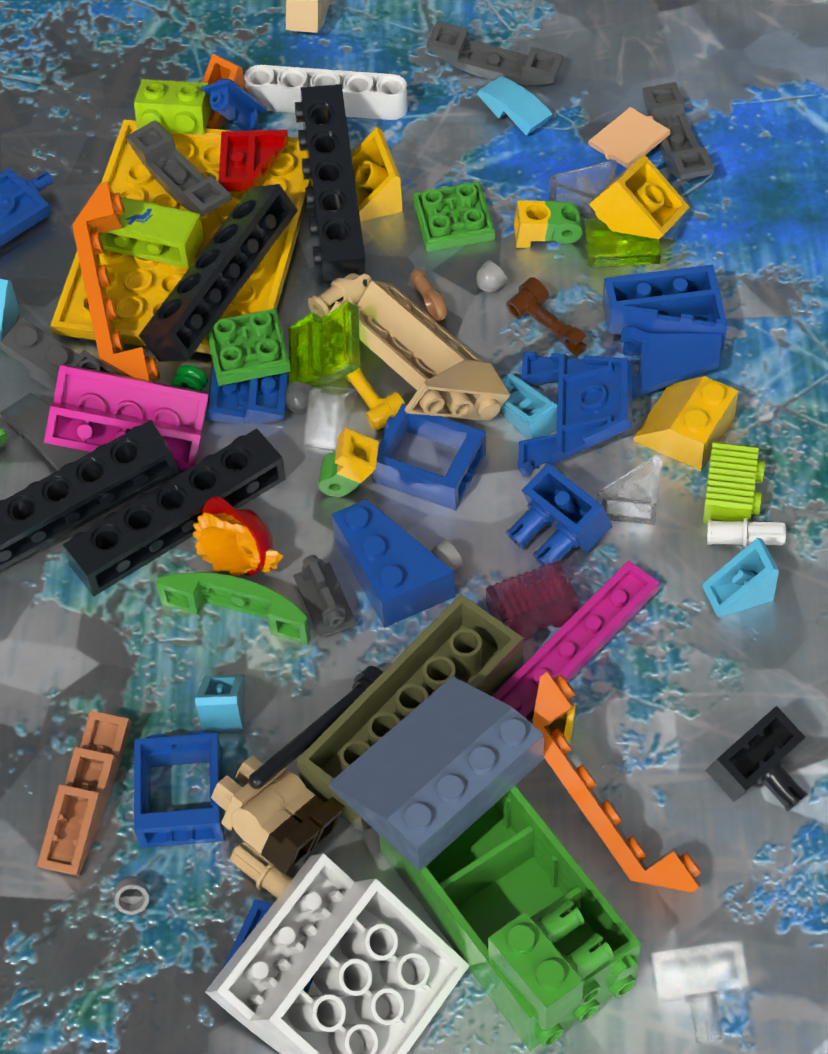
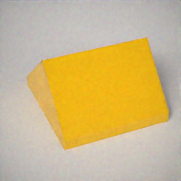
(376, 178)

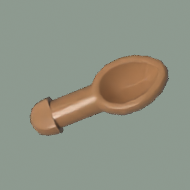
(432, 298)

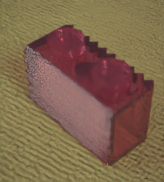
(533, 600)

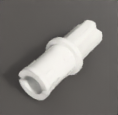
(745, 532)

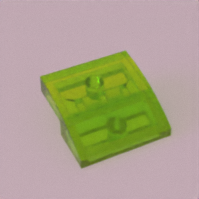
(616, 248)
(325, 346)

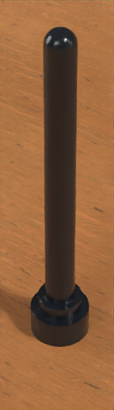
(312, 732)

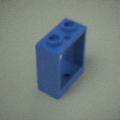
(421, 483)
(180, 826)

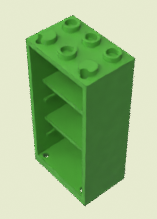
(492, 876)

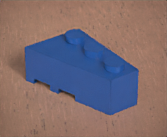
(665, 302)
(390, 564)

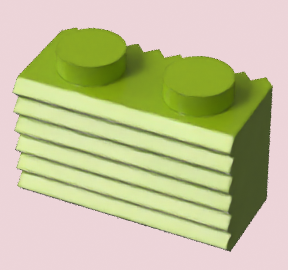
(732, 483)

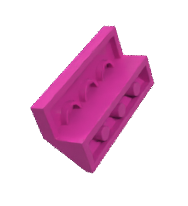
(101, 406)

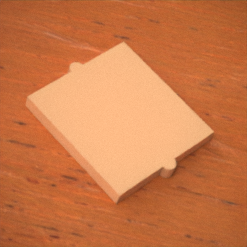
(629, 137)

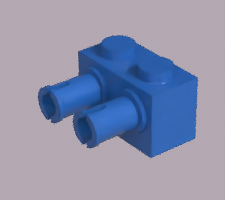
(567, 508)

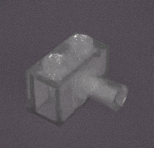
(700, 978)

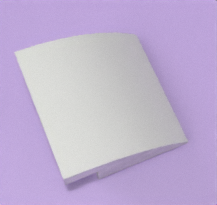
(371, 962)

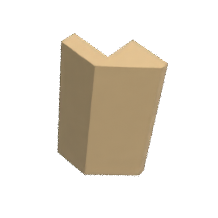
(406, 335)

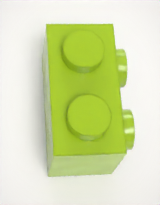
(173, 105)

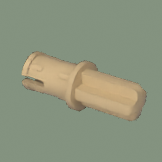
(259, 869)

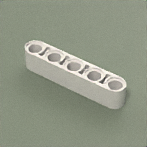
(363, 92)

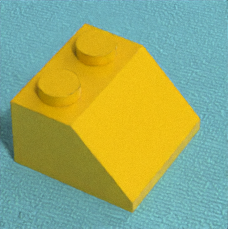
(639, 202)
(689, 420)

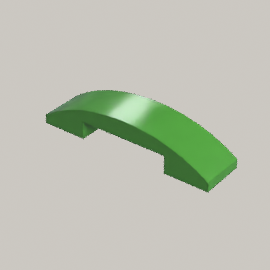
(190, 590)

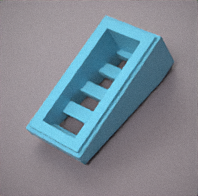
(539, 421)

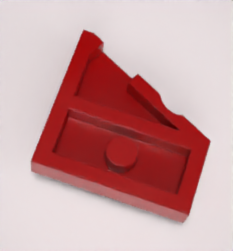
(248, 157)

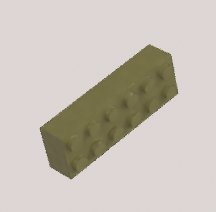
(457, 644)

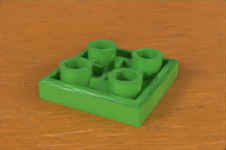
(453, 216)
(248, 347)

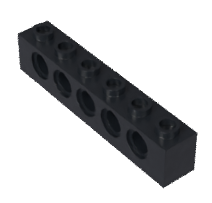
(326, 107)
(218, 273)
(82, 494)
(99, 568)

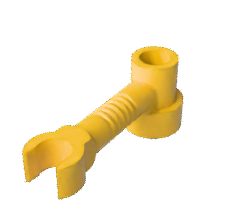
(379, 408)

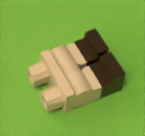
(280, 818)

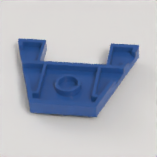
(591, 405)

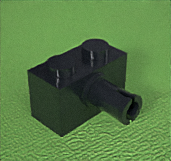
(758, 760)

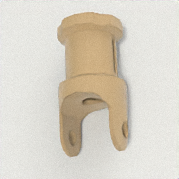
(341, 290)

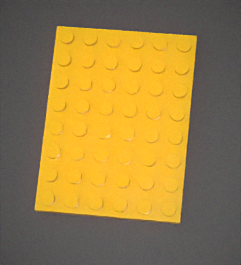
(143, 284)

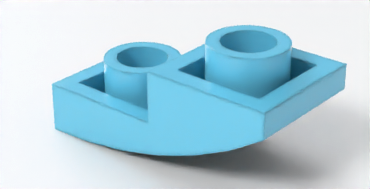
(519, 104)

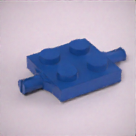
(21, 203)

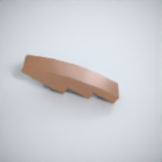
(85, 794)

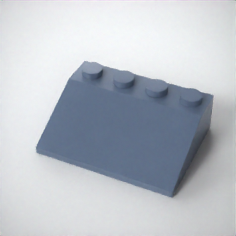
(440, 769)

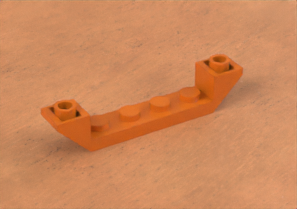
(97, 217)
(668, 871)

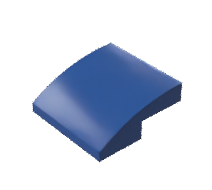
(247, 401)

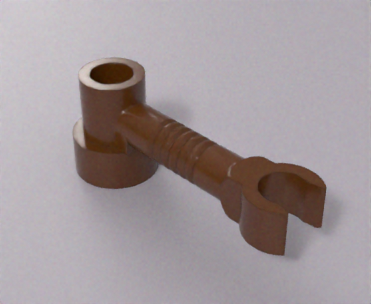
(529, 301)

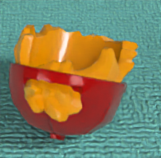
(234, 540)

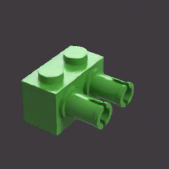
(537, 970)

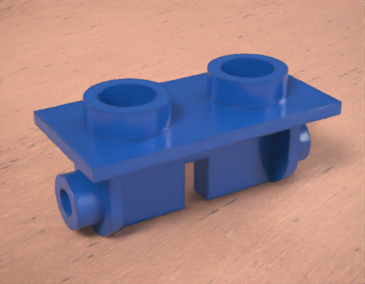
(234, 104)

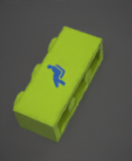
(156, 233)

